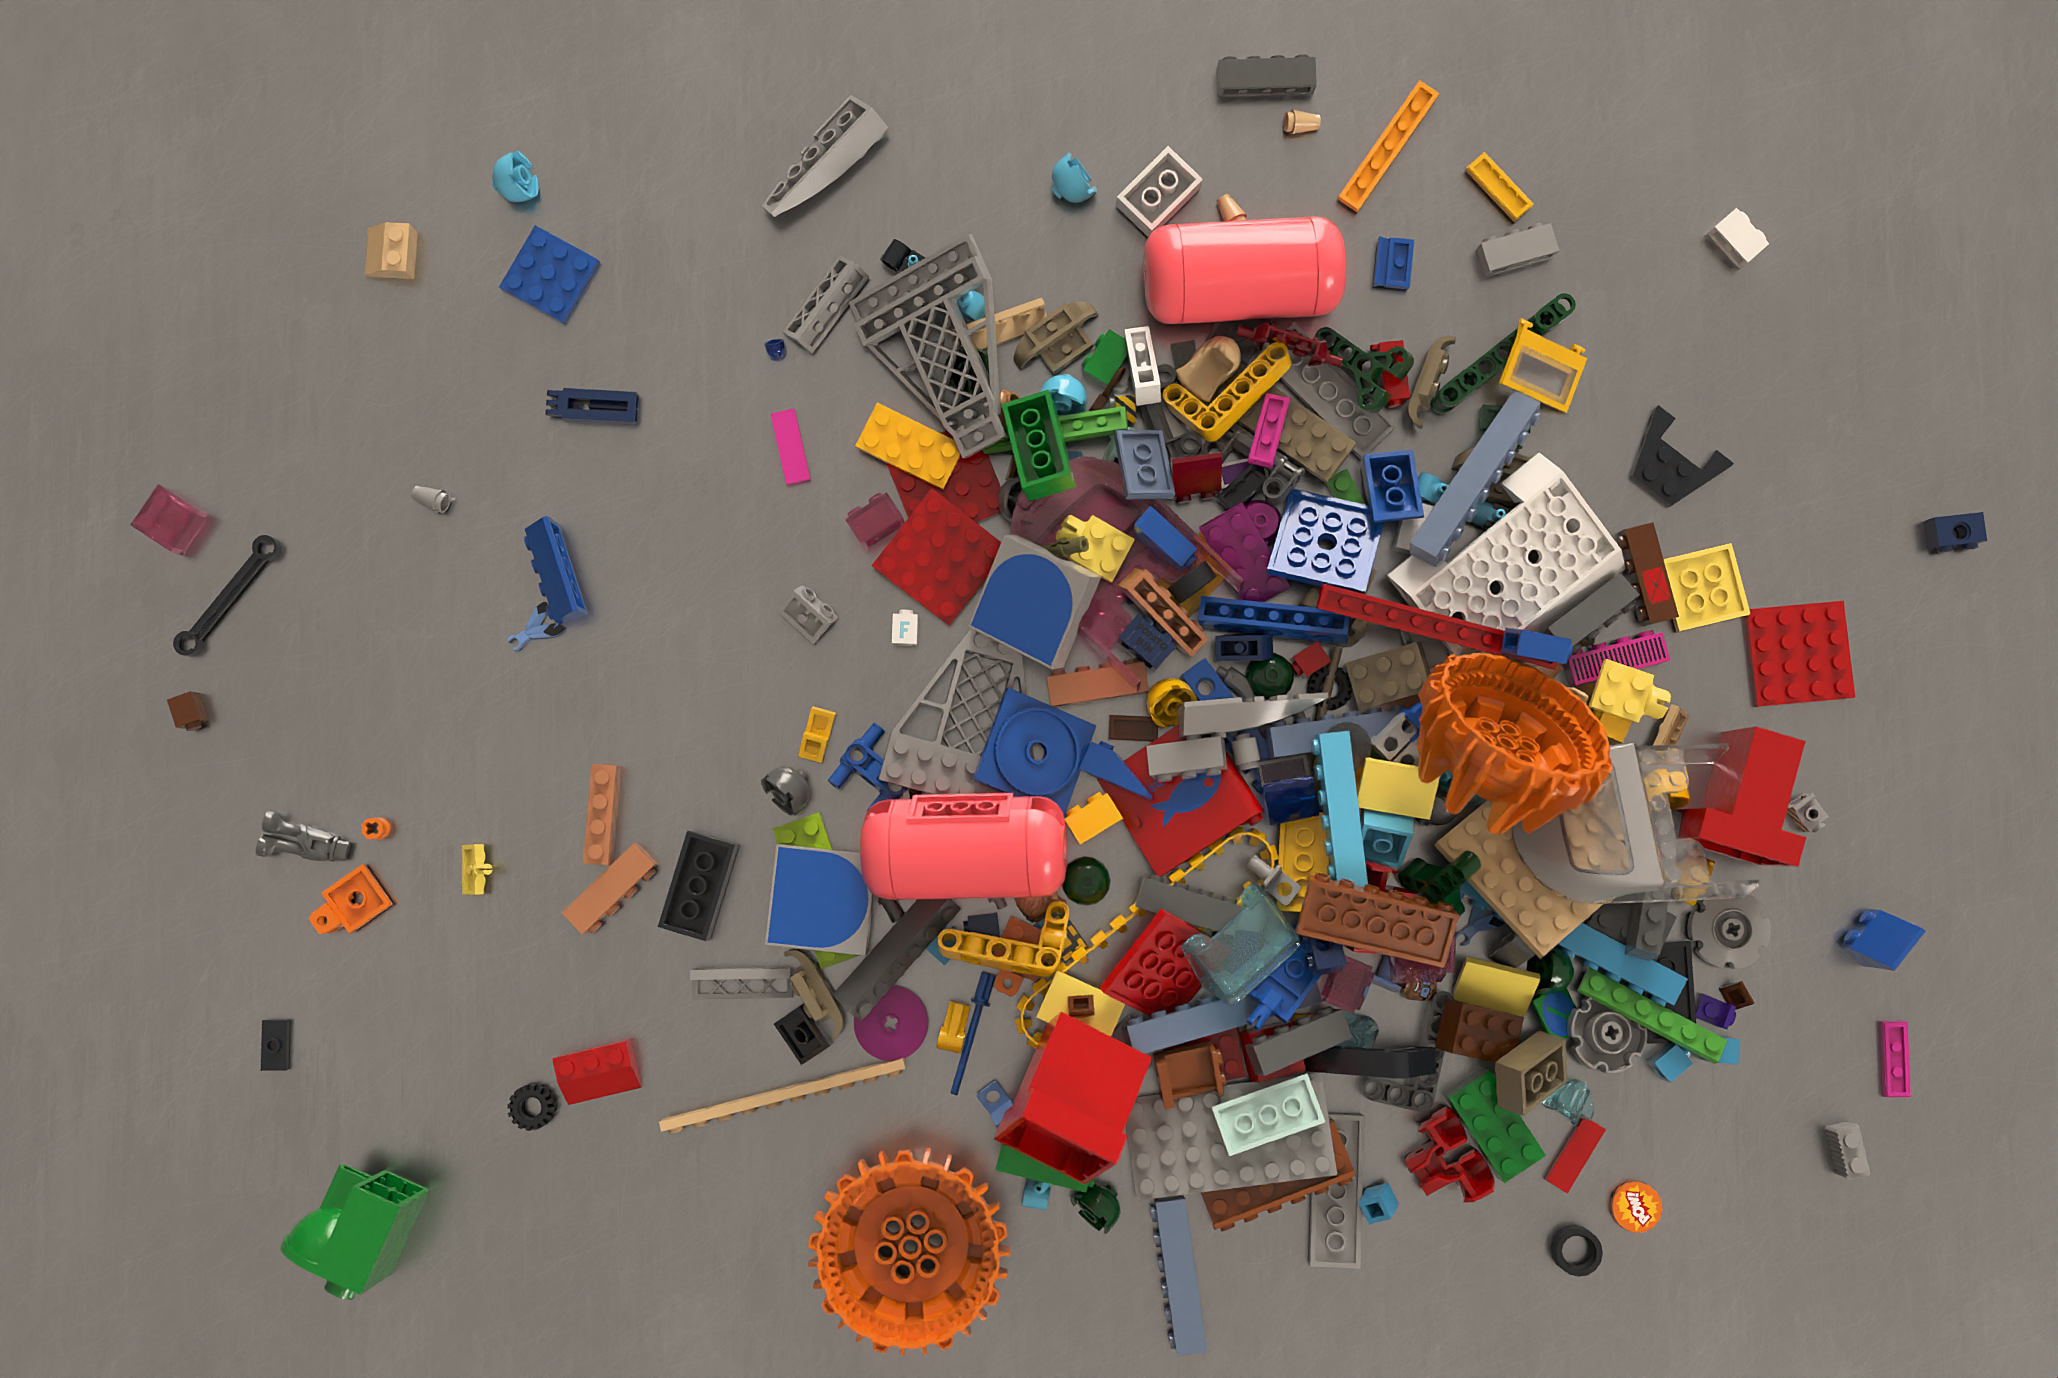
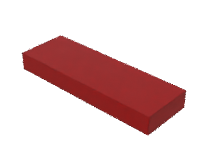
(1574, 1154)

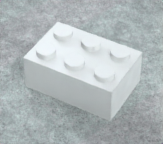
(1159, 191)

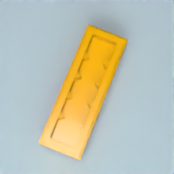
(1499, 187)

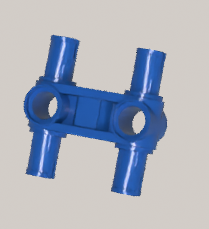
(867, 768)

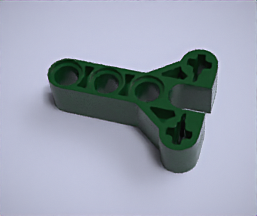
(1380, 362)
(1441, 882)

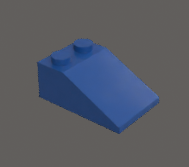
(1392, 486)
(1881, 940)

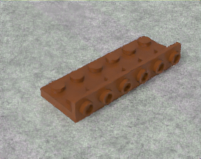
(1377, 920)
(1245, 1202)

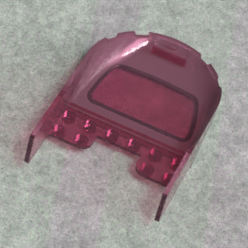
(1102, 494)

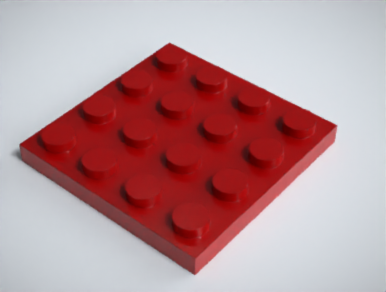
(970, 488)
(939, 556)
(1799, 654)
(1155, 969)

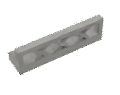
(829, 304)
(741, 973)

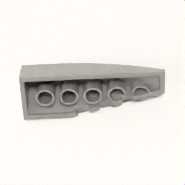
(837, 147)
(1232, 715)

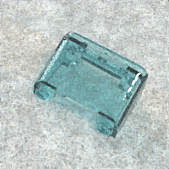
(1243, 949)

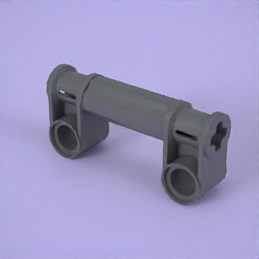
(1156, 420)
(1283, 473)

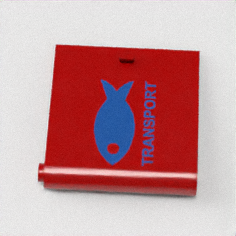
(1183, 812)

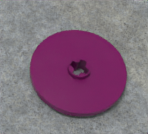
(909, 1031)

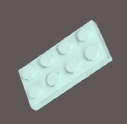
(1268, 1114)

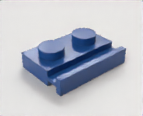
(1393, 262)

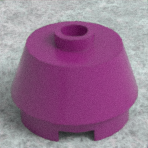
(1266, 519)

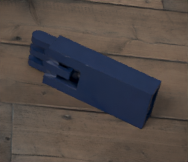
(604, 406)

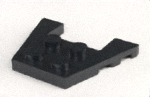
(1665, 470)

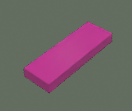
(1269, 430)
(790, 446)
(1895, 1059)

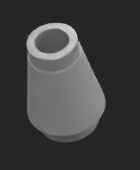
(431, 498)

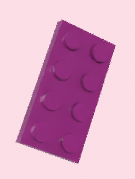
(1244, 549)

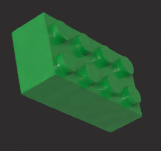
(1038, 445)
(1494, 1130)

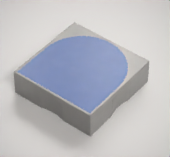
(1033, 601)
(819, 901)

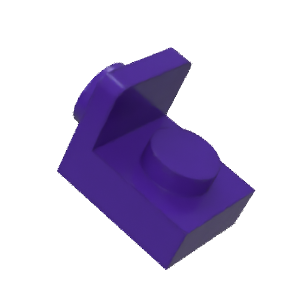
(1715, 1011)

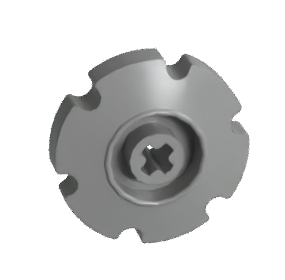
(1745, 937)
(1609, 1050)

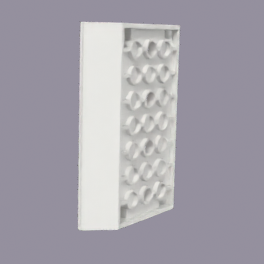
(1530, 594)

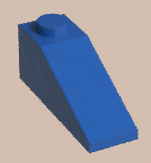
(1109, 766)

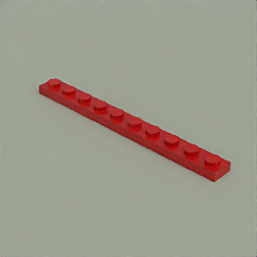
(1418, 622)

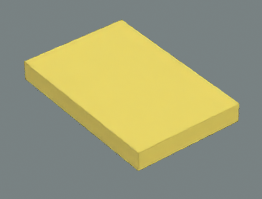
(1395, 789)
(1495, 986)
(1056, 1000)

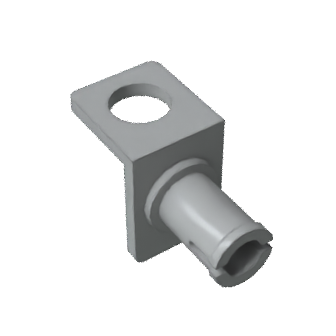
(1272, 878)

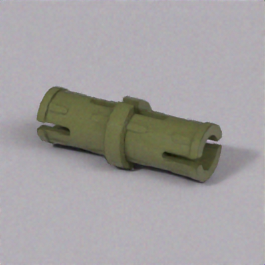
(1065, 547)

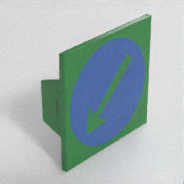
(1554, 1012)

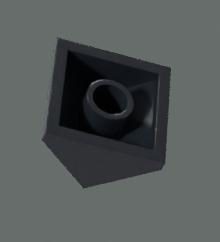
(803, 1034)

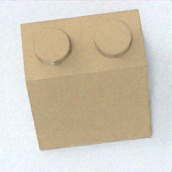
(391, 251)

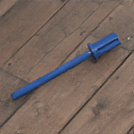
(981, 999)

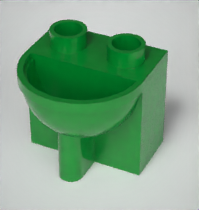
(356, 1230)

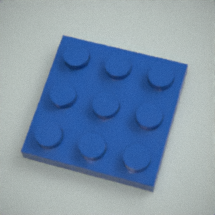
(549, 274)

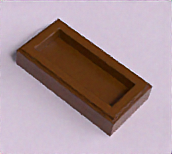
(1132, 728)

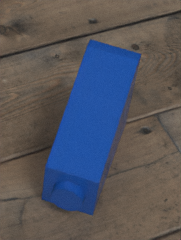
(1165, 540)
(1536, 645)

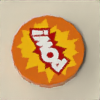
(1636, 1206)

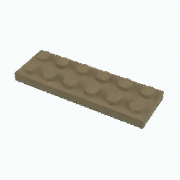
(1304, 435)

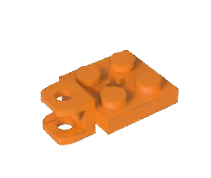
(339, 906)
(1018, 931)

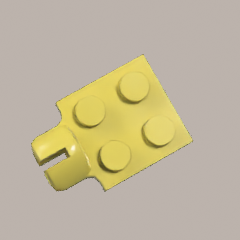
(1106, 545)
(1628, 693)

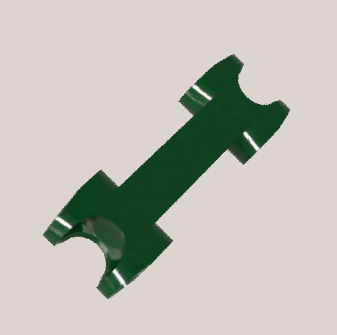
(1471, 378)

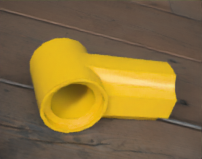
(952, 1032)

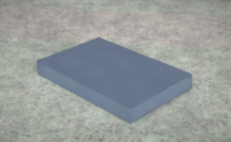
(1144, 464)

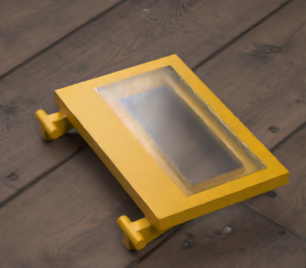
(1543, 368)

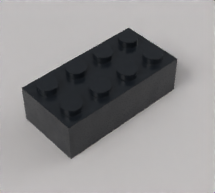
(698, 885)

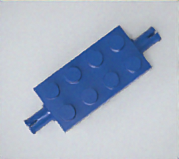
(1283, 988)

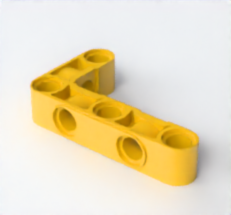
(1018, 955)

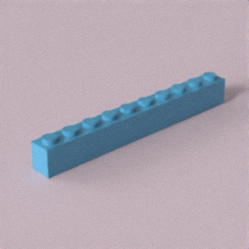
(1609, 955)

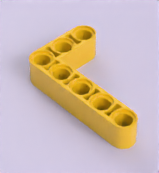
(1231, 396)

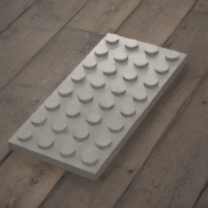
(1185, 1152)

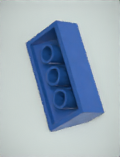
(555, 571)

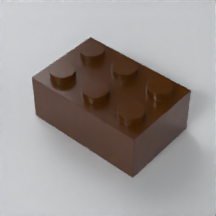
(1477, 1031)

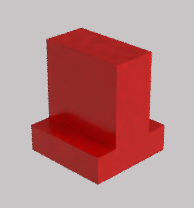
(1749, 800)
(1075, 1100)

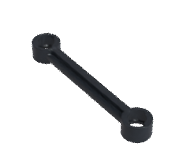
(227, 596)

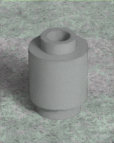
(1245, 752)

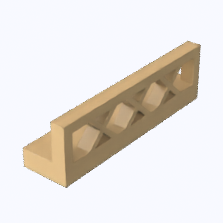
(1009, 323)

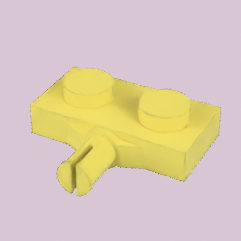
(474, 869)

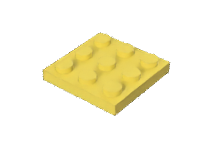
(1706, 587)

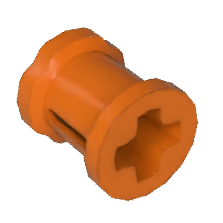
(368, 829)

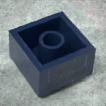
(1146, 642)

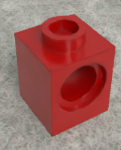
(1309, 660)

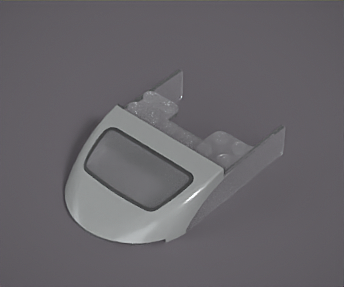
(1625, 838)

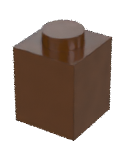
(188, 711)

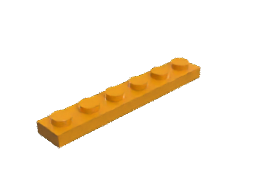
(1388, 146)

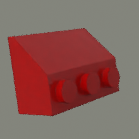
(597, 1072)

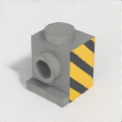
(1125, 397)
(1799, 812)

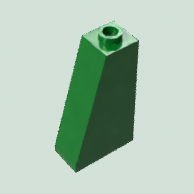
(1018, 1164)

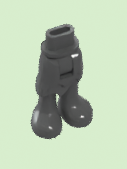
(312, 844)

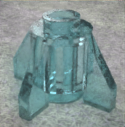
(1363, 1030)
(1573, 1101)

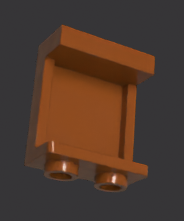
(1188, 1072)

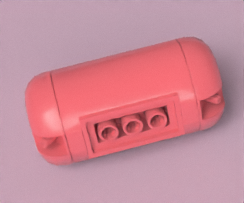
(1244, 270)
(964, 847)

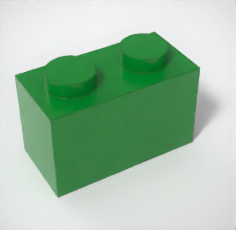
(1106, 359)

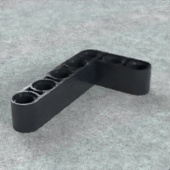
(1374, 1062)

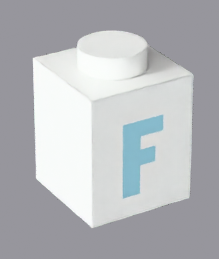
(905, 628)

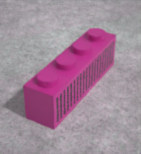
(1636, 653)

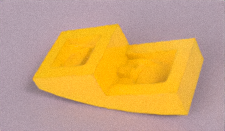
(817, 734)

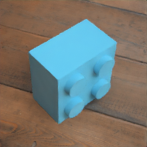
(1386, 836)

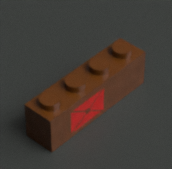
(1647, 574)

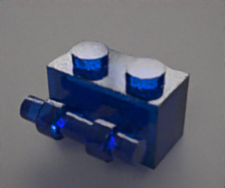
(1290, 799)

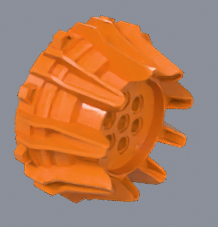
(1509, 740)
(925, 1303)

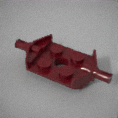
(1294, 341)

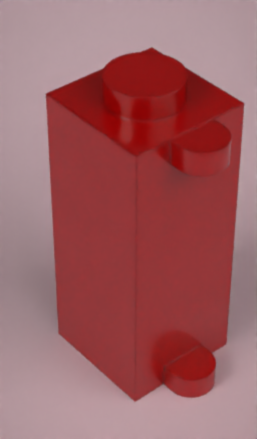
(1390, 383)

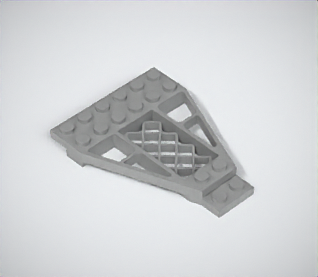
(923, 291)
(943, 768)

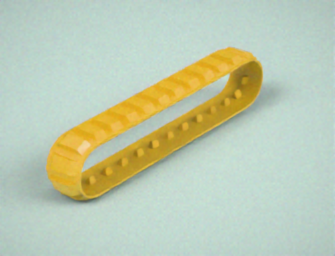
(1118, 923)

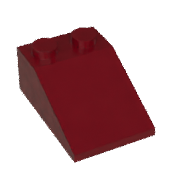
(1196, 477)

